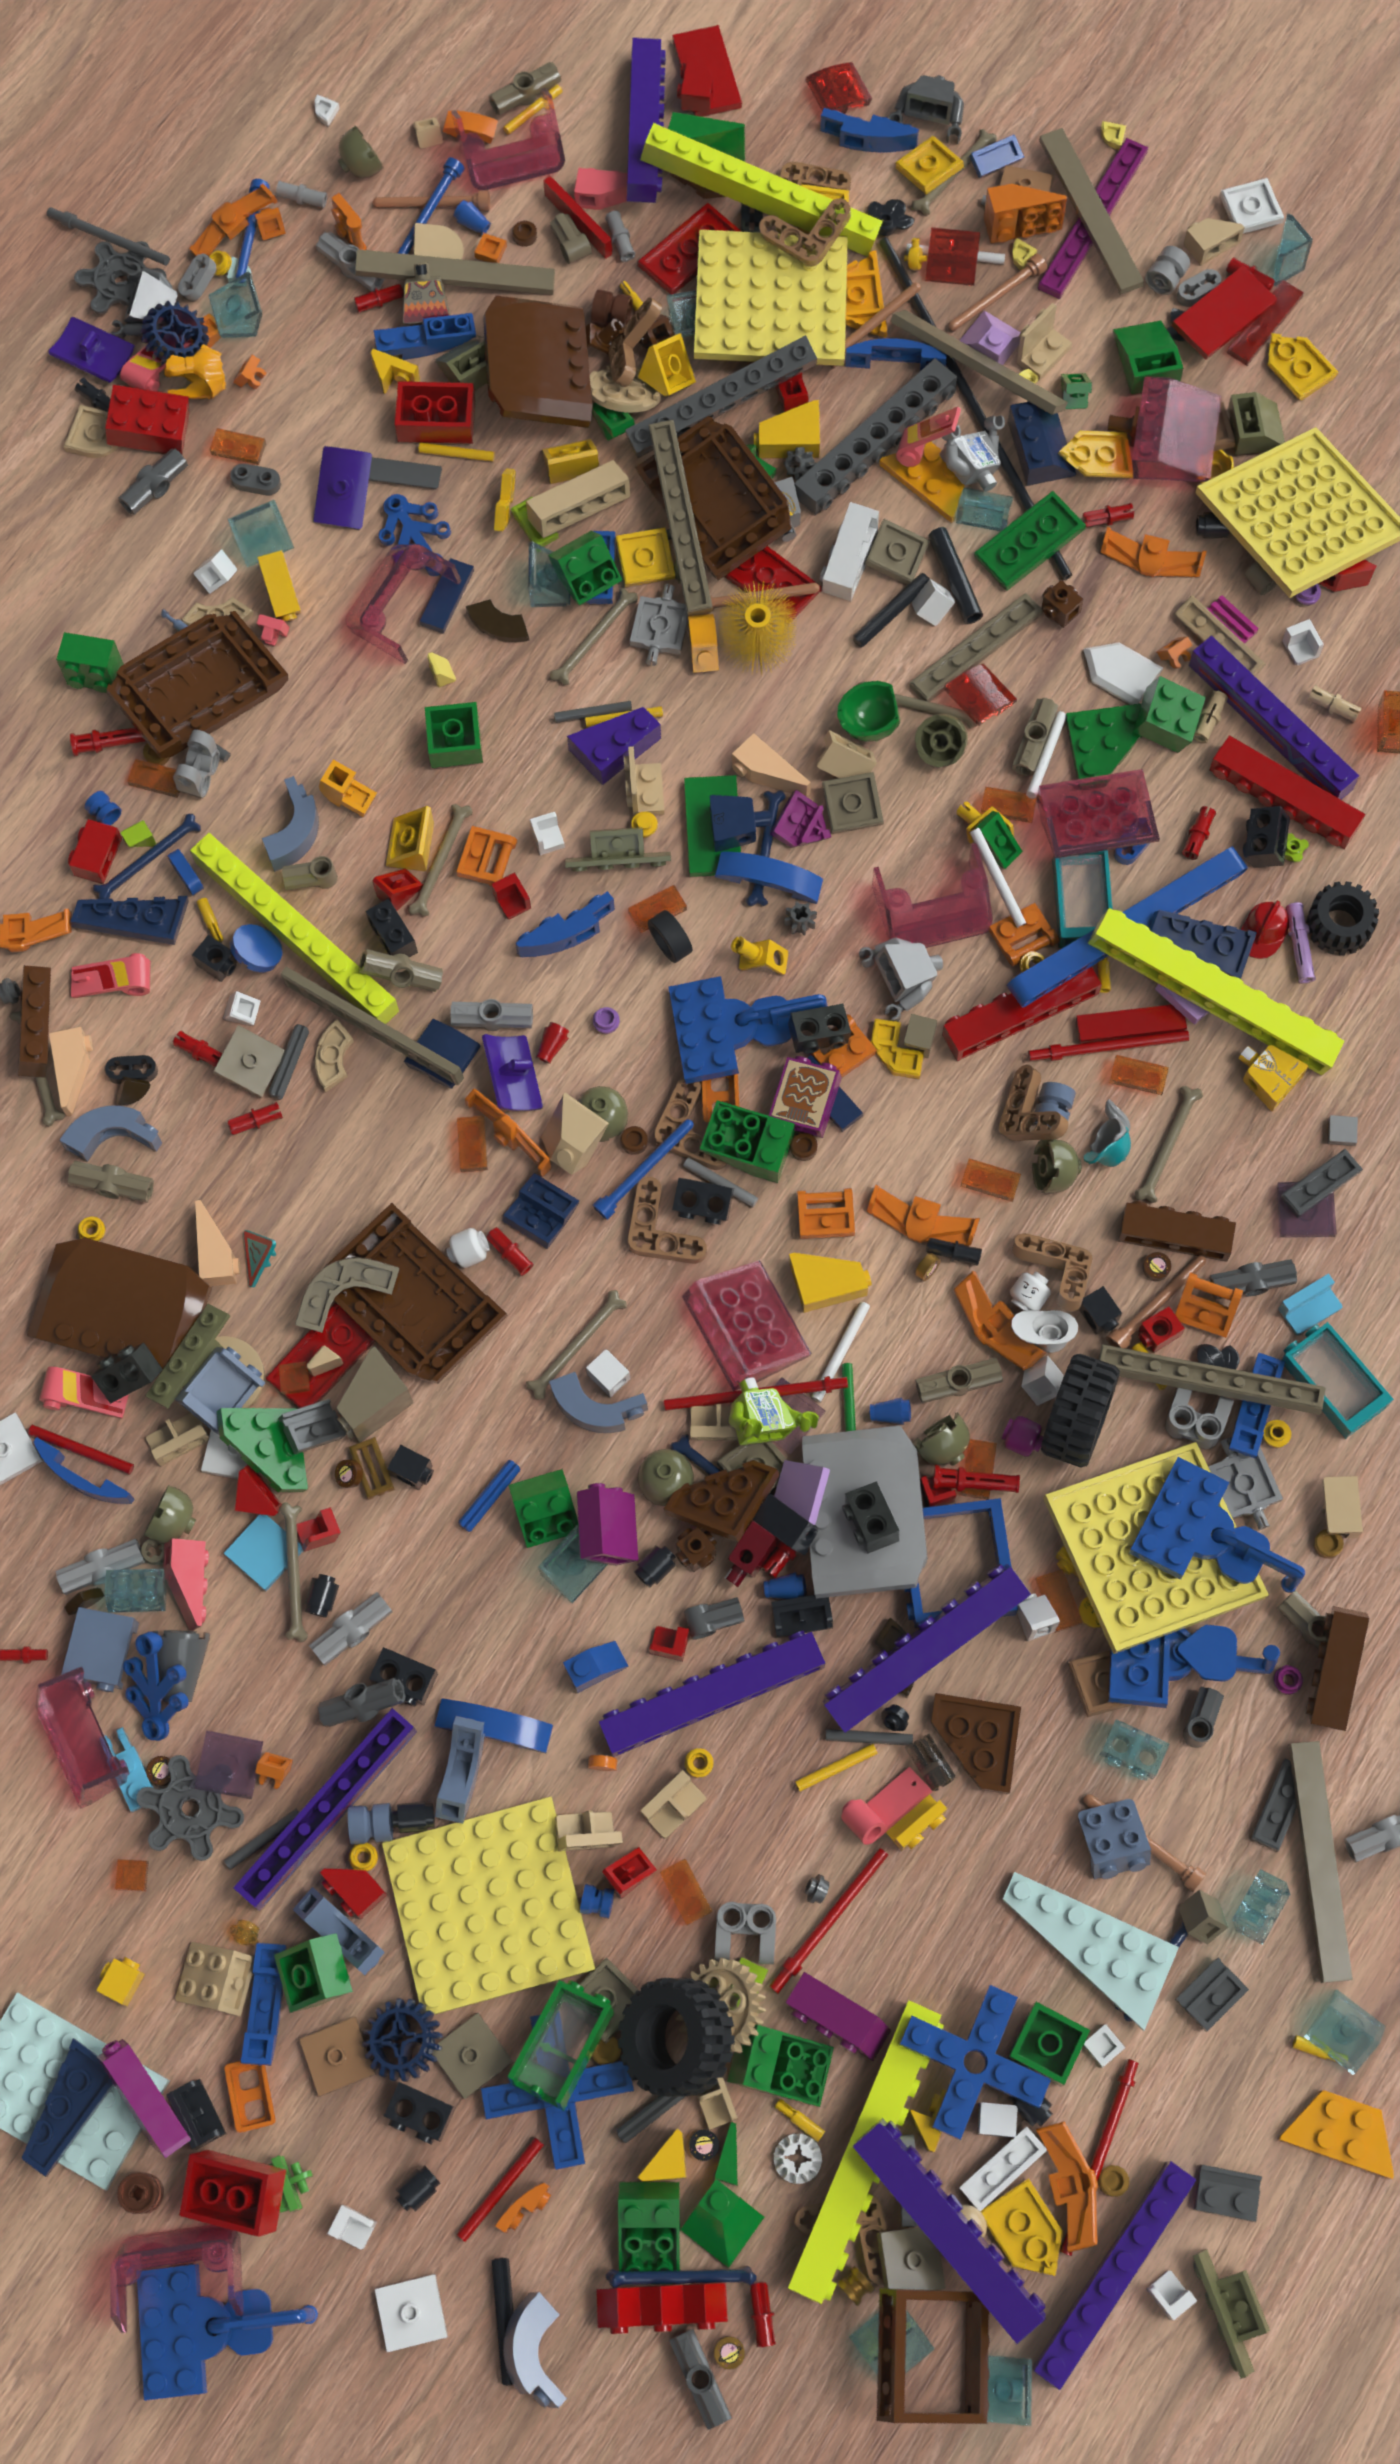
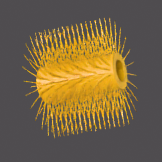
(757, 627)

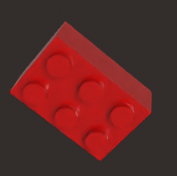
(435, 412)
(147, 419)
(232, 2193)

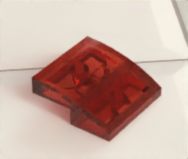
(838, 87)
(952, 256)
(980, 694)

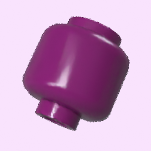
(1022, 1436)

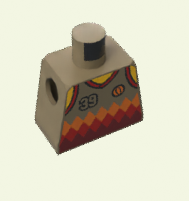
(424, 296)

